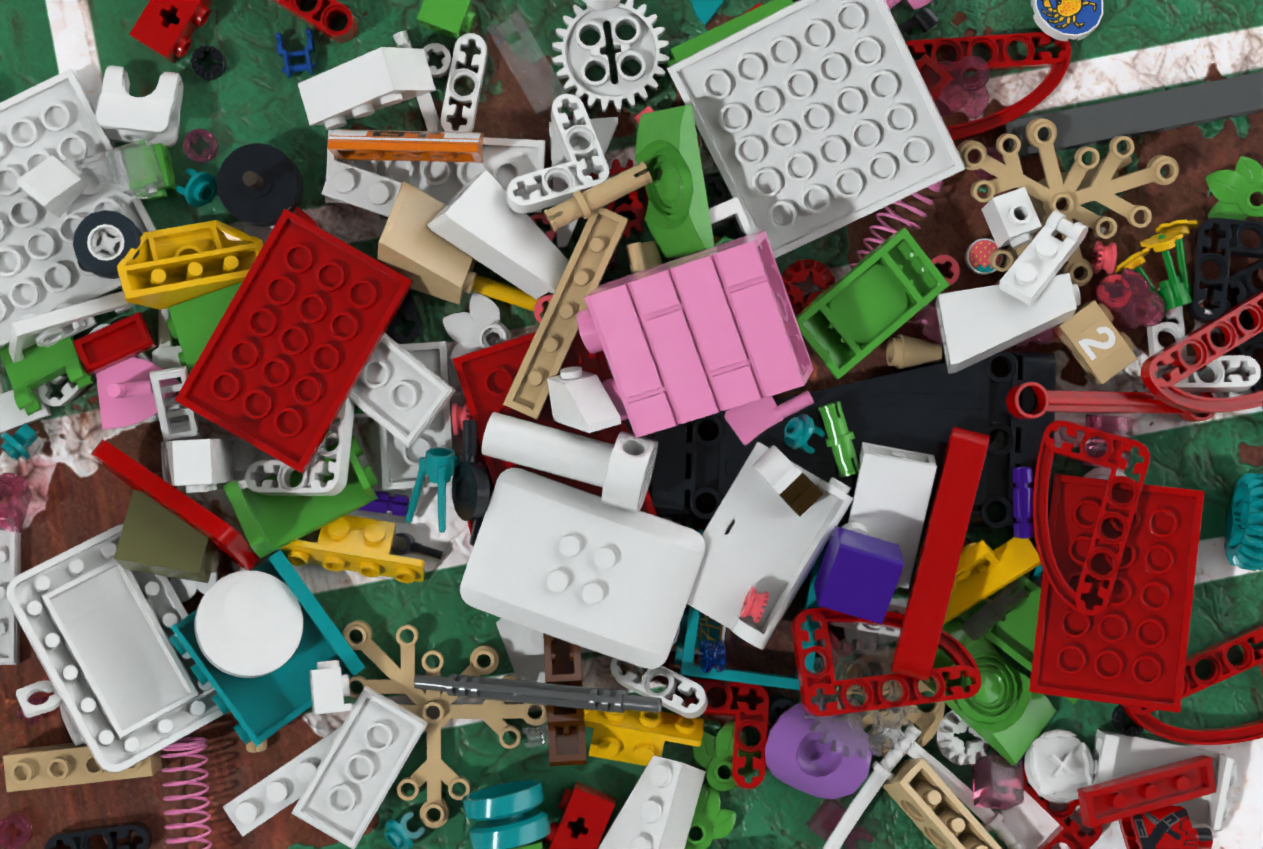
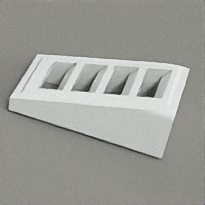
(176, 429)

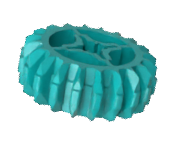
(1245, 523)

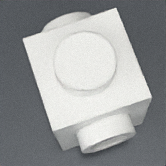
(1011, 218)

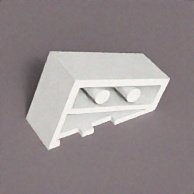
(366, 85)
(197, 463)
(658, 808)

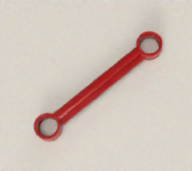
(1096, 403)

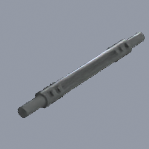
(538, 693)

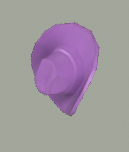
(806, 764)

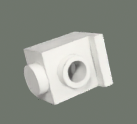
(329, 688)

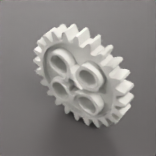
(641, 48)

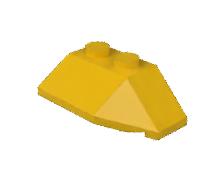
(186, 263)

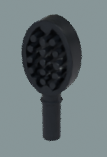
(470, 478)

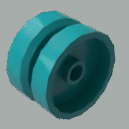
(506, 815)

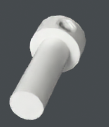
(619, 468)

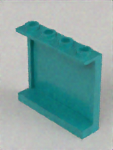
(272, 700)

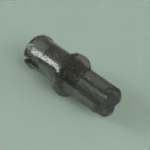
(994, 610)

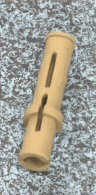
(598, 196)

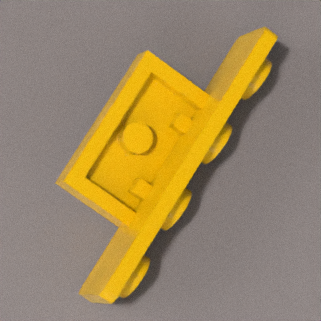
(356, 546)
(987, 571)
(639, 734)

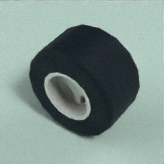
(101, 233)

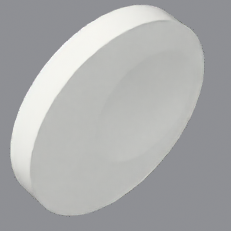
(248, 624)

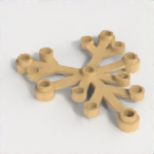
(1100, 190)
(401, 681)

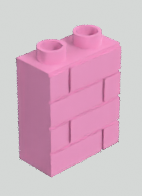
(696, 335)

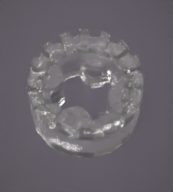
(536, 736)

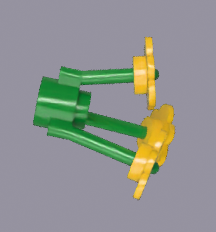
(1177, 288)

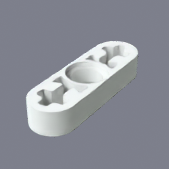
(478, 61)
(677, 704)

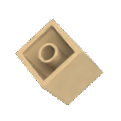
(422, 254)

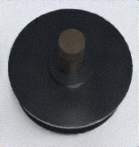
(259, 184)

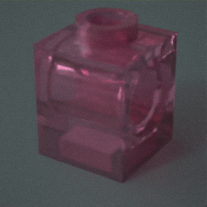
(14, 512)

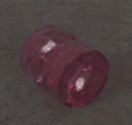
(1111, 424)

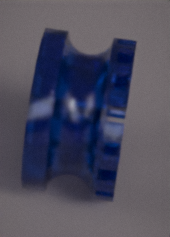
(713, 655)

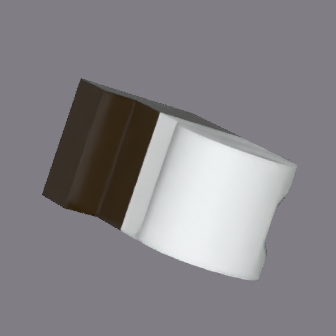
(787, 480)

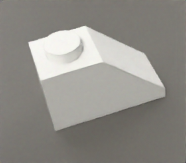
(53, 184)
(581, 401)

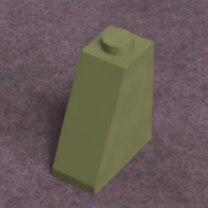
(163, 543)

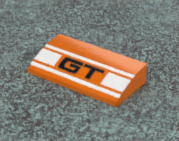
(407, 145)

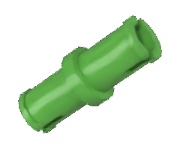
(839, 438)

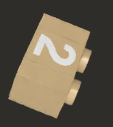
(1096, 342)

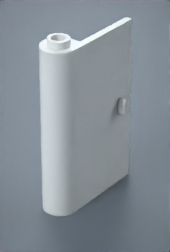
(763, 549)

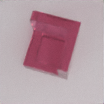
(997, 783)

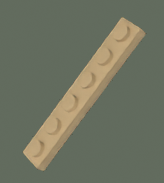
(559, 322)

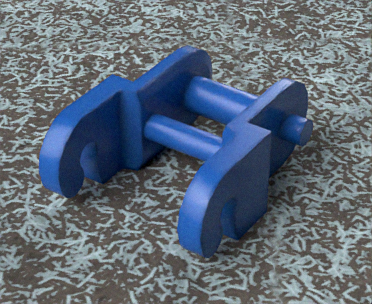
(289, 69)

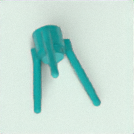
(439, 466)

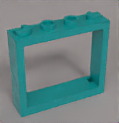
(685, 652)

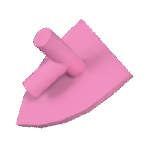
(127, 393)

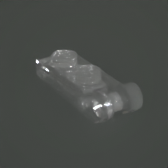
(527, 63)

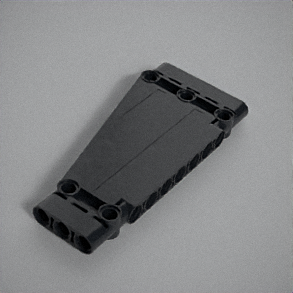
(896, 410)

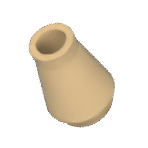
(912, 352)

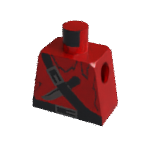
(1164, 829)

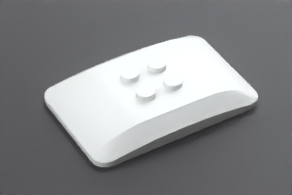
(582, 568)
(110, 651)

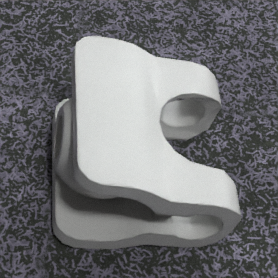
(139, 118)

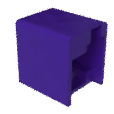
(858, 575)

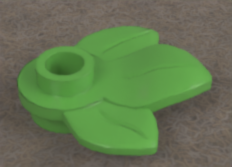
(1234, 190)
(718, 752)
(710, 819)

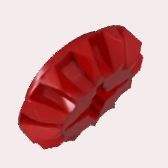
(797, 273)

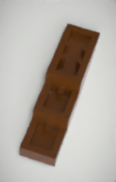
(565, 724)

